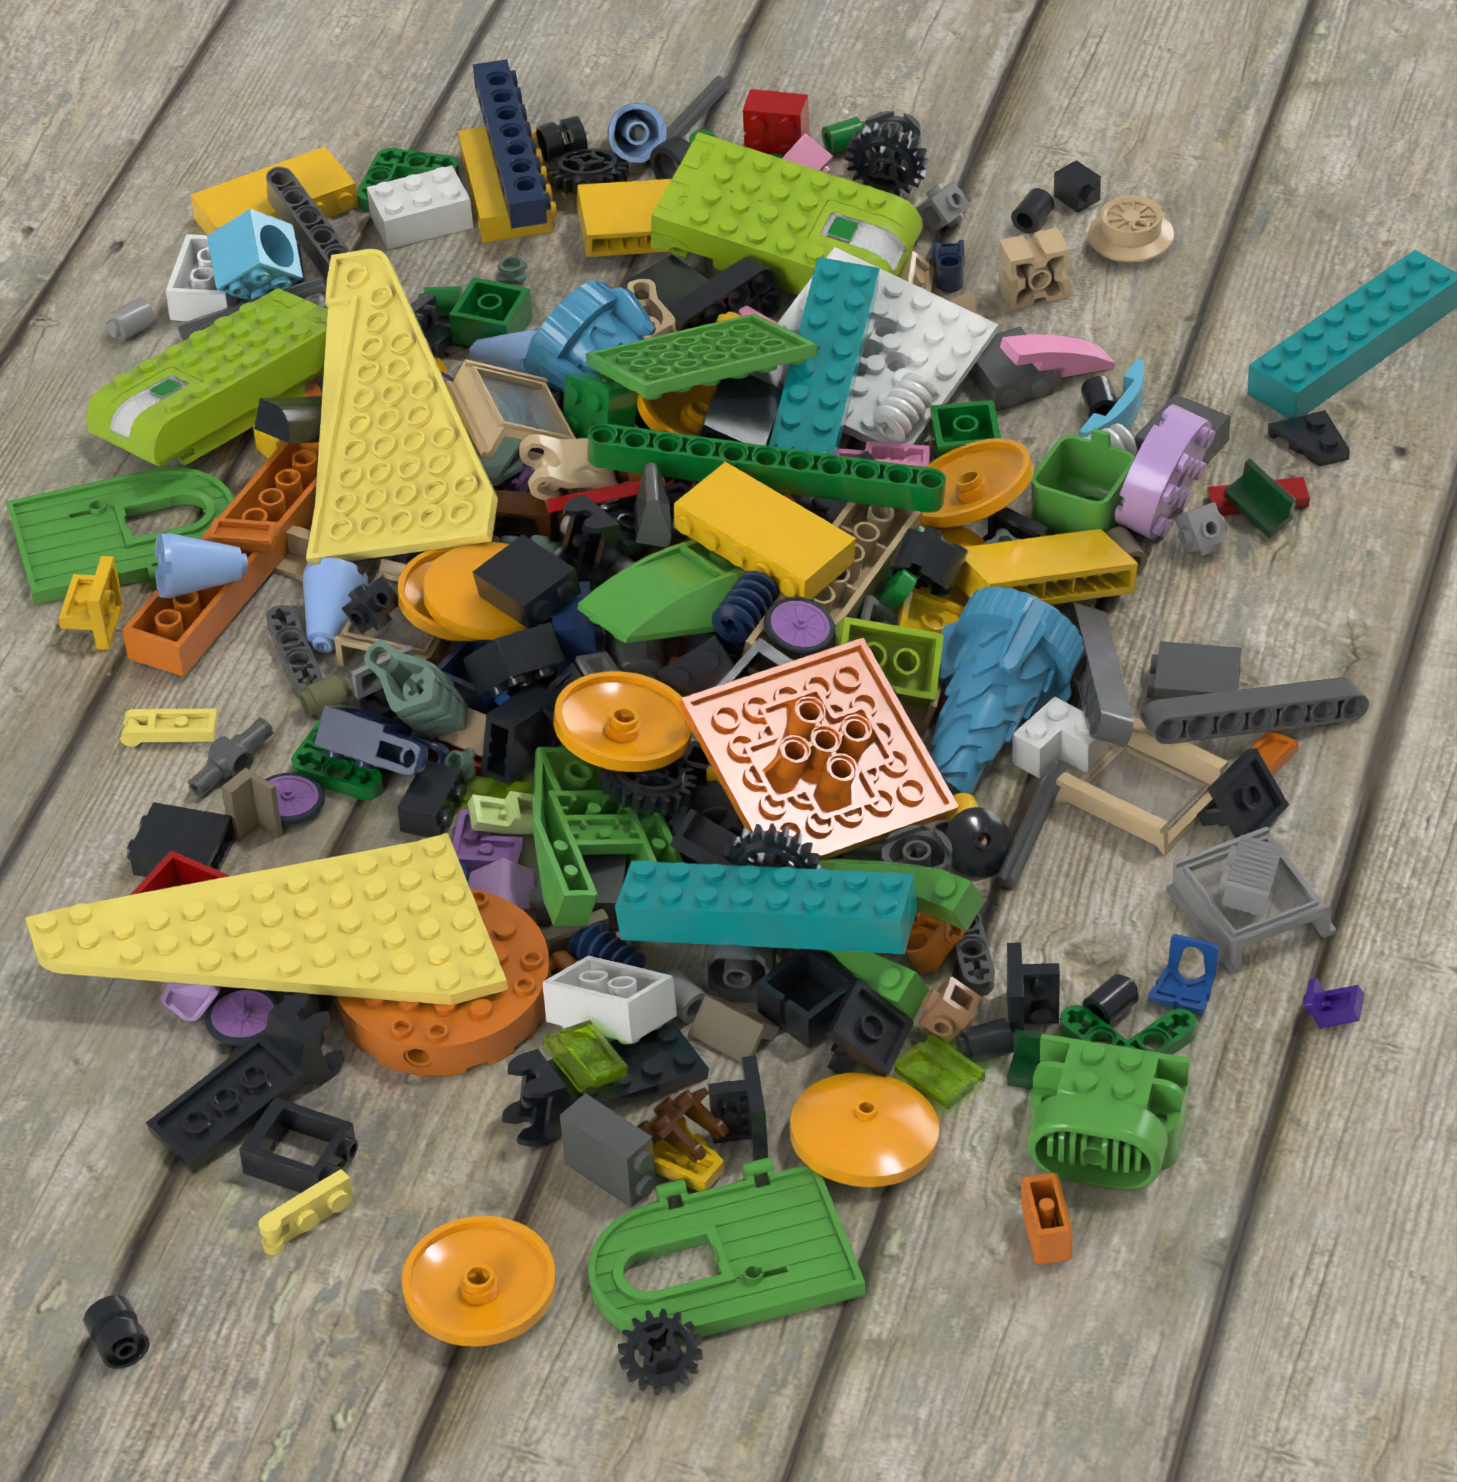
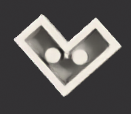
(1054, 735)

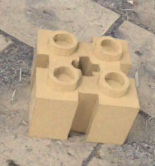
(1034, 268)

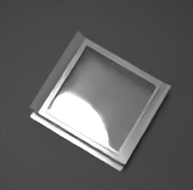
(1289, 903)

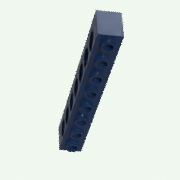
(511, 144)

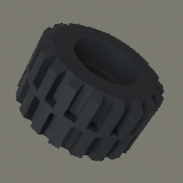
(711, 803)

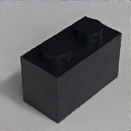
(431, 800)

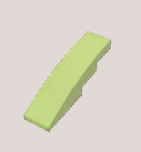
(503, 816)

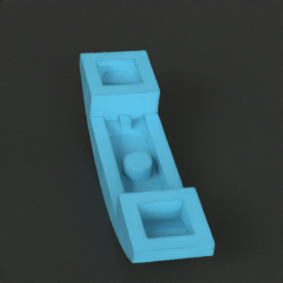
(1126, 408)

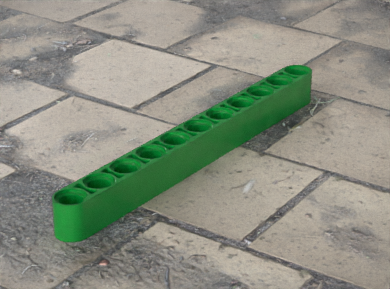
(776, 467)

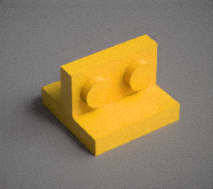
(94, 603)
(927, 612)

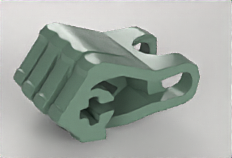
(434, 711)

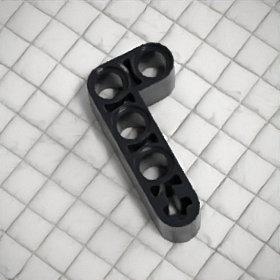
(739, 285)

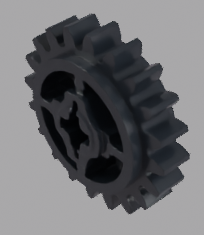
(887, 150)
(586, 167)
(651, 790)
(770, 849)

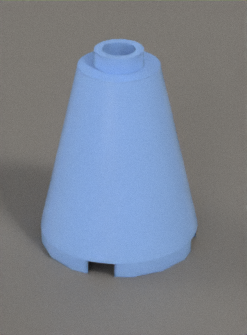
(636, 131)
(503, 350)
(195, 564)
(325, 593)

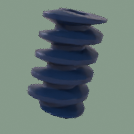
(744, 606)
(604, 944)

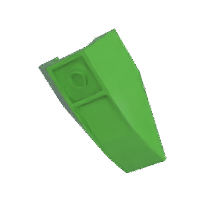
(663, 594)

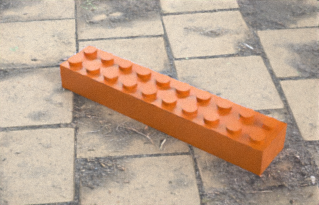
(180, 629)

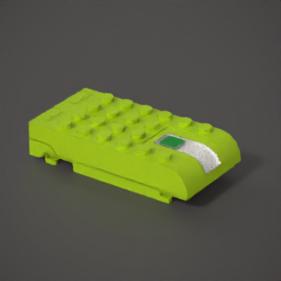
(784, 214)
(212, 381)

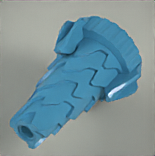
(583, 323)
(1001, 669)

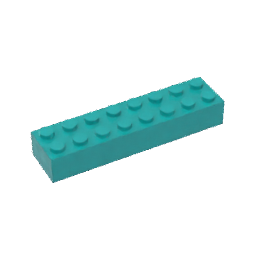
(1353, 335)
(821, 388)
(767, 907)

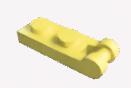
(169, 725)
(305, 1211)

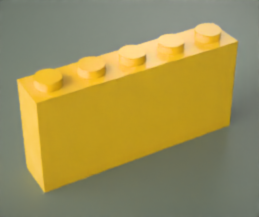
(316, 171)
(486, 189)
(618, 216)
(764, 532)
(1052, 567)

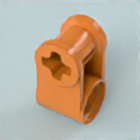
(931, 942)

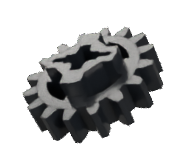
(647, 1342)

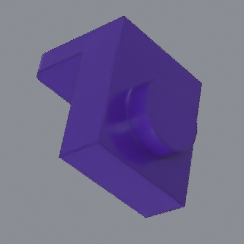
(1333, 1006)

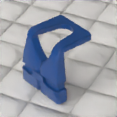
(1174, 990)

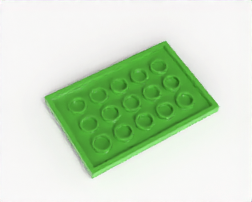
(701, 355)

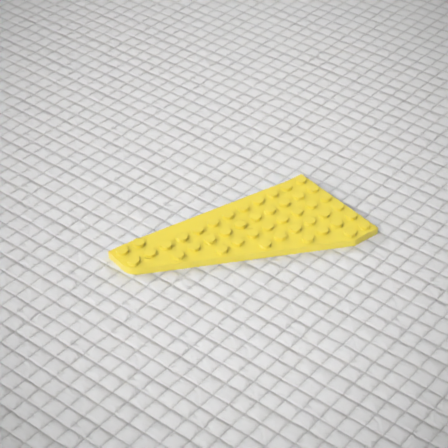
(391, 441)
(341, 925)

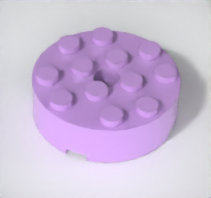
(1164, 472)

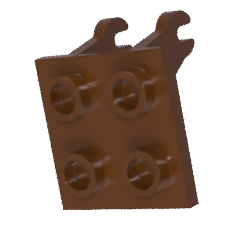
(669, 1111)

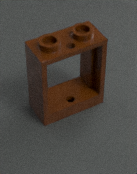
(527, 506)

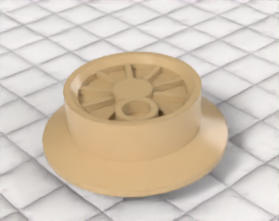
(1131, 230)

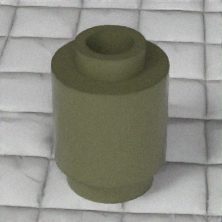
(324, 692)

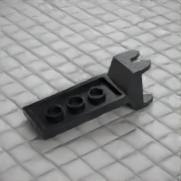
(604, 531)
(655, 1066)
(246, 1083)

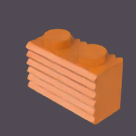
(1046, 1218)

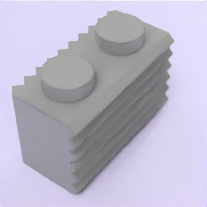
(1251, 875)

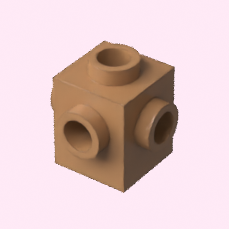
(947, 1016)

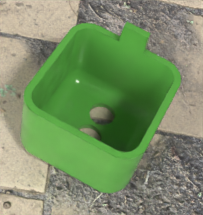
(1072, 477)

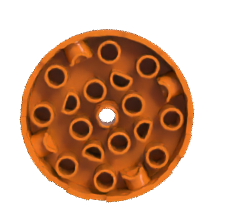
(451, 1038)

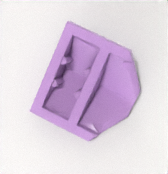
(506, 881)
(189, 1000)

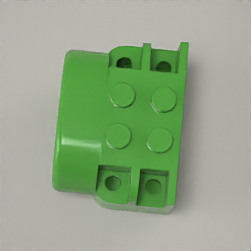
(1106, 1112)

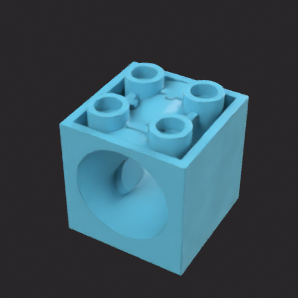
(254, 255)

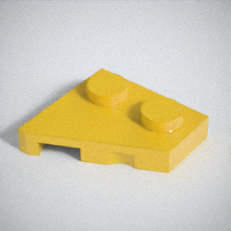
(676, 1166)

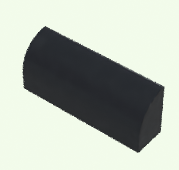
(290, 418)

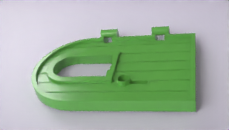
(76, 525)
(773, 1247)

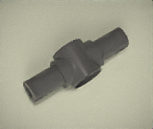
(230, 756)

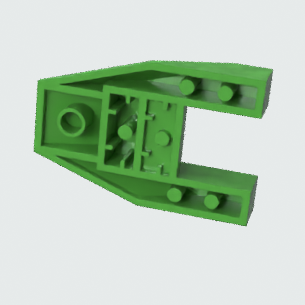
(580, 820)
(937, 895)

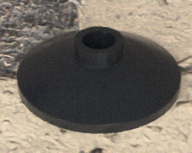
(967, 852)

